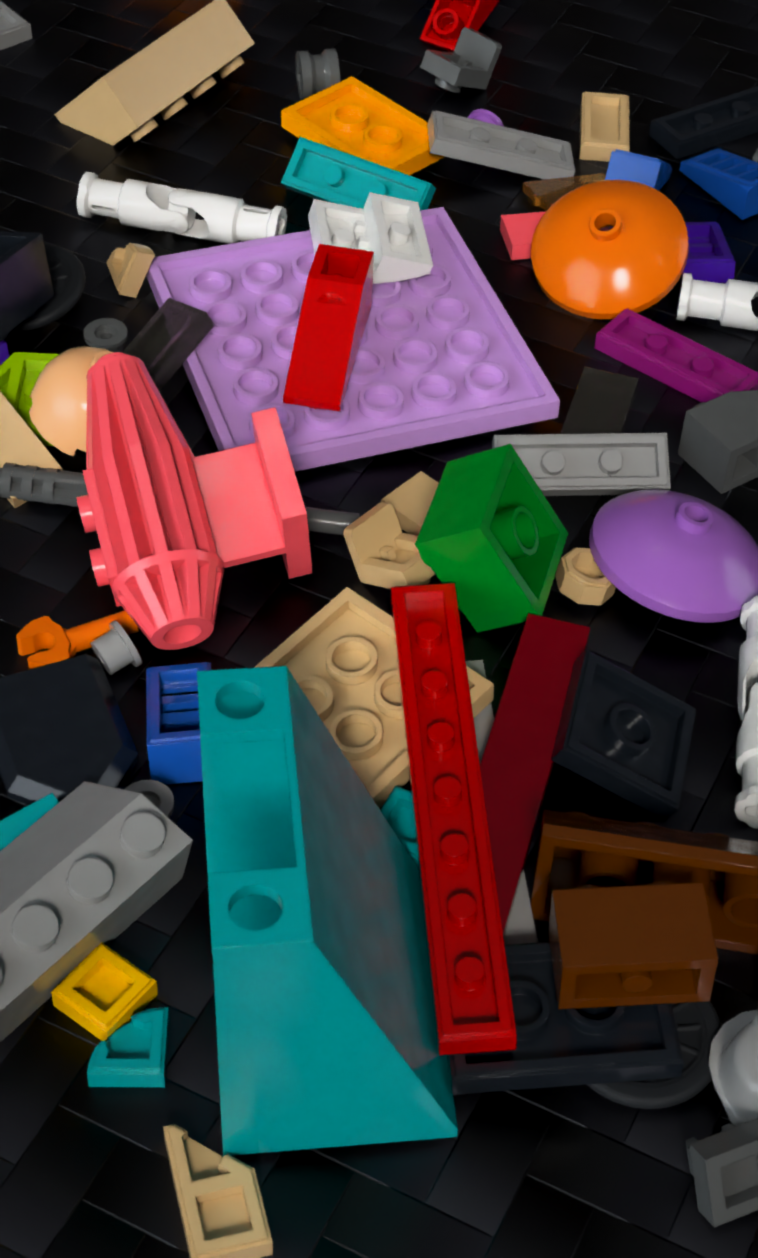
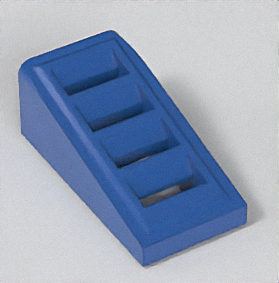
(638, 168)
(727, 179)
(174, 723)

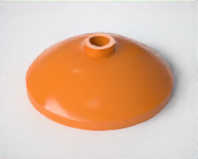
(613, 269)

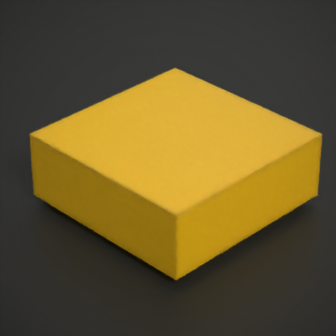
(104, 992)

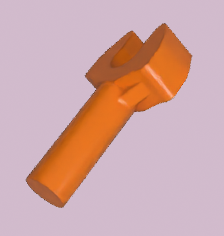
(62, 642)

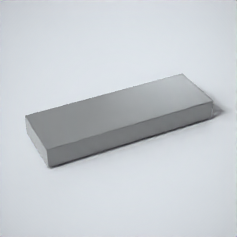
(499, 146)
(593, 462)

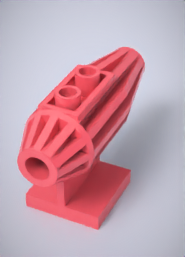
(179, 518)

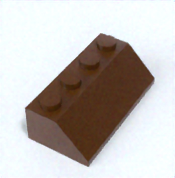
(619, 853)

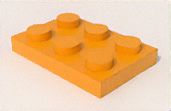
(362, 124)

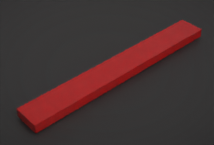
(451, 826)

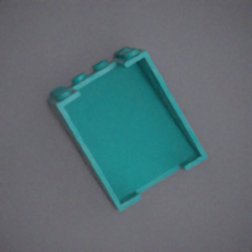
(310, 935)

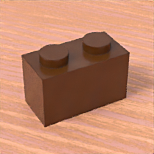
(631, 945)

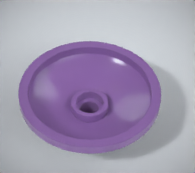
(676, 555)

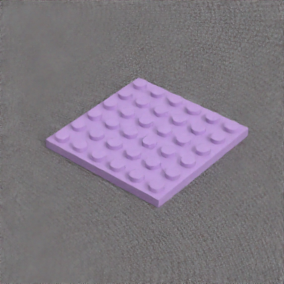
(428, 370)

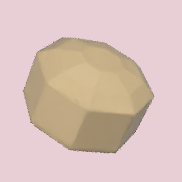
(582, 579)

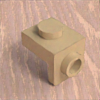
(384, 553)

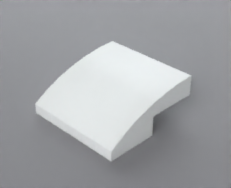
(385, 226)

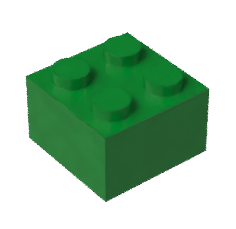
(492, 538)

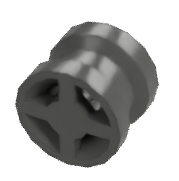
(316, 71)

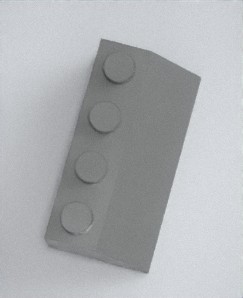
(78, 884)

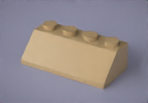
(160, 76)

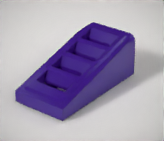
(708, 254)

